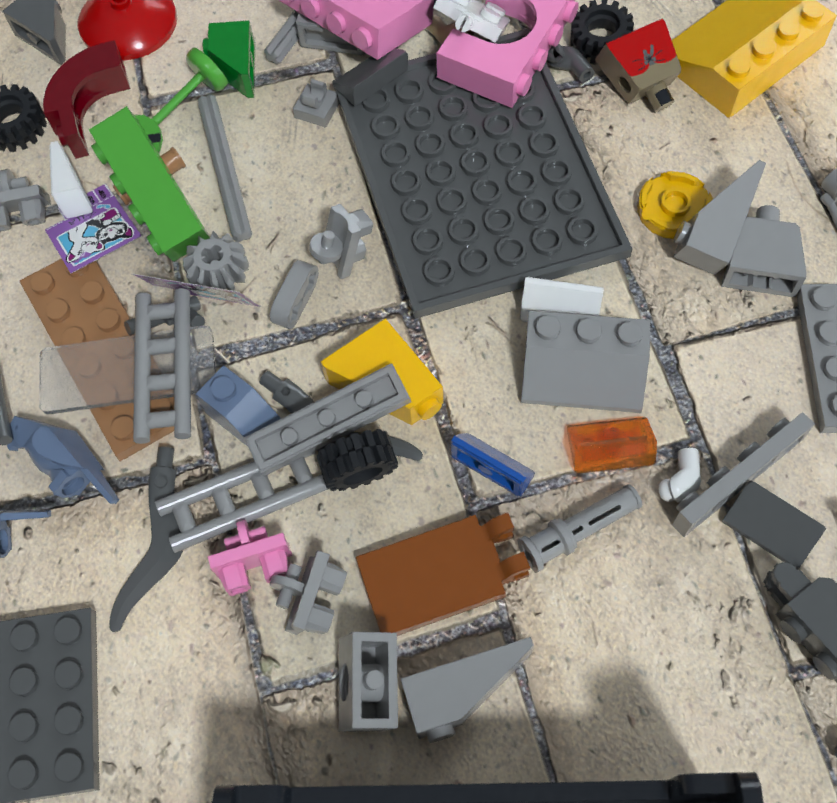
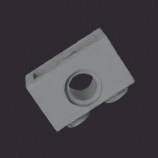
(368, 682)

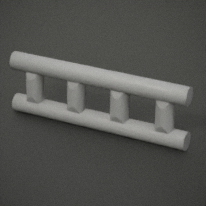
(179, 380)
(229, 515)

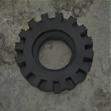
(599, 17)
(26, 125)
(357, 460)

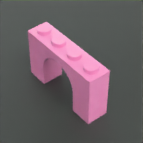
(369, 24)
(505, 69)

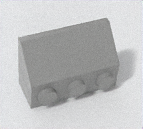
(586, 361)

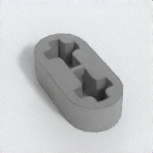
(294, 294)

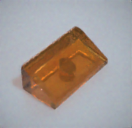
(612, 445)

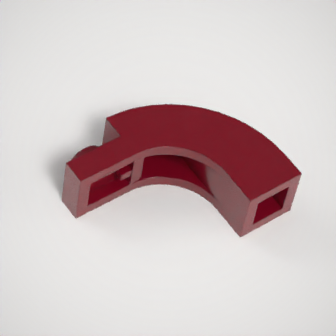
(77, 86)

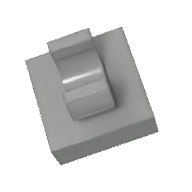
(316, 104)

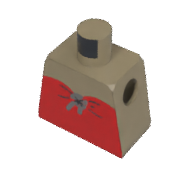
(642, 64)

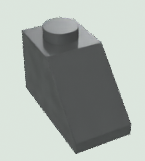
(39, 26)

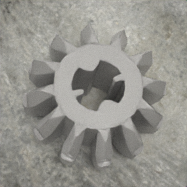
(216, 262)

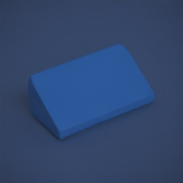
(491, 463)

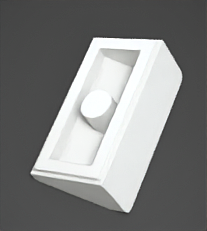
(560, 298)

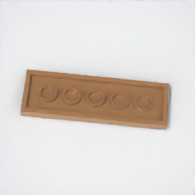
(86, 309)

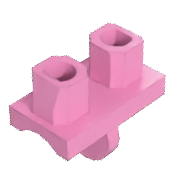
(248, 551)

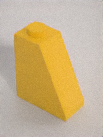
(377, 349)

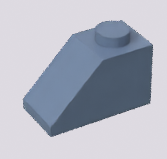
(235, 404)

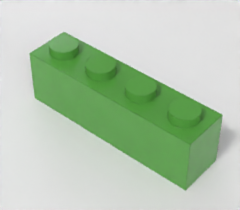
(148, 183)

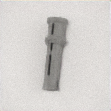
(564, 535)

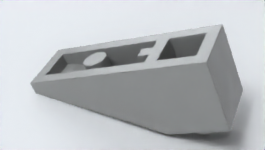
(713, 232)
(454, 691)

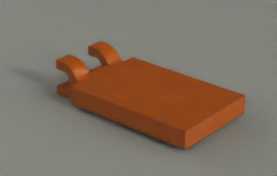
(439, 573)

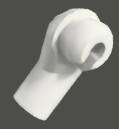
(684, 481)

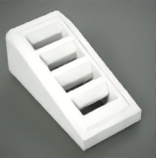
(65, 184)

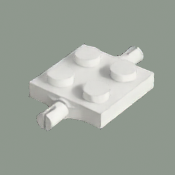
(475, 16)

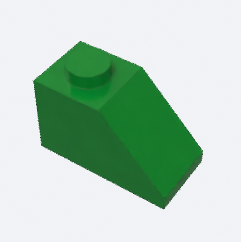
(233, 51)

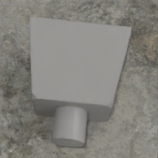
(767, 256)

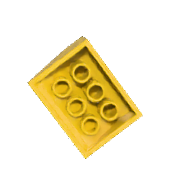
(749, 48)

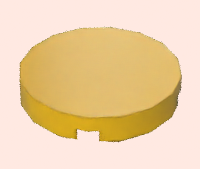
(670, 201)

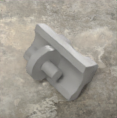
(19, 196)
(342, 239)
(317, 576)

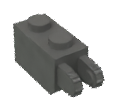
(807, 613)

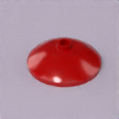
(134, 24)

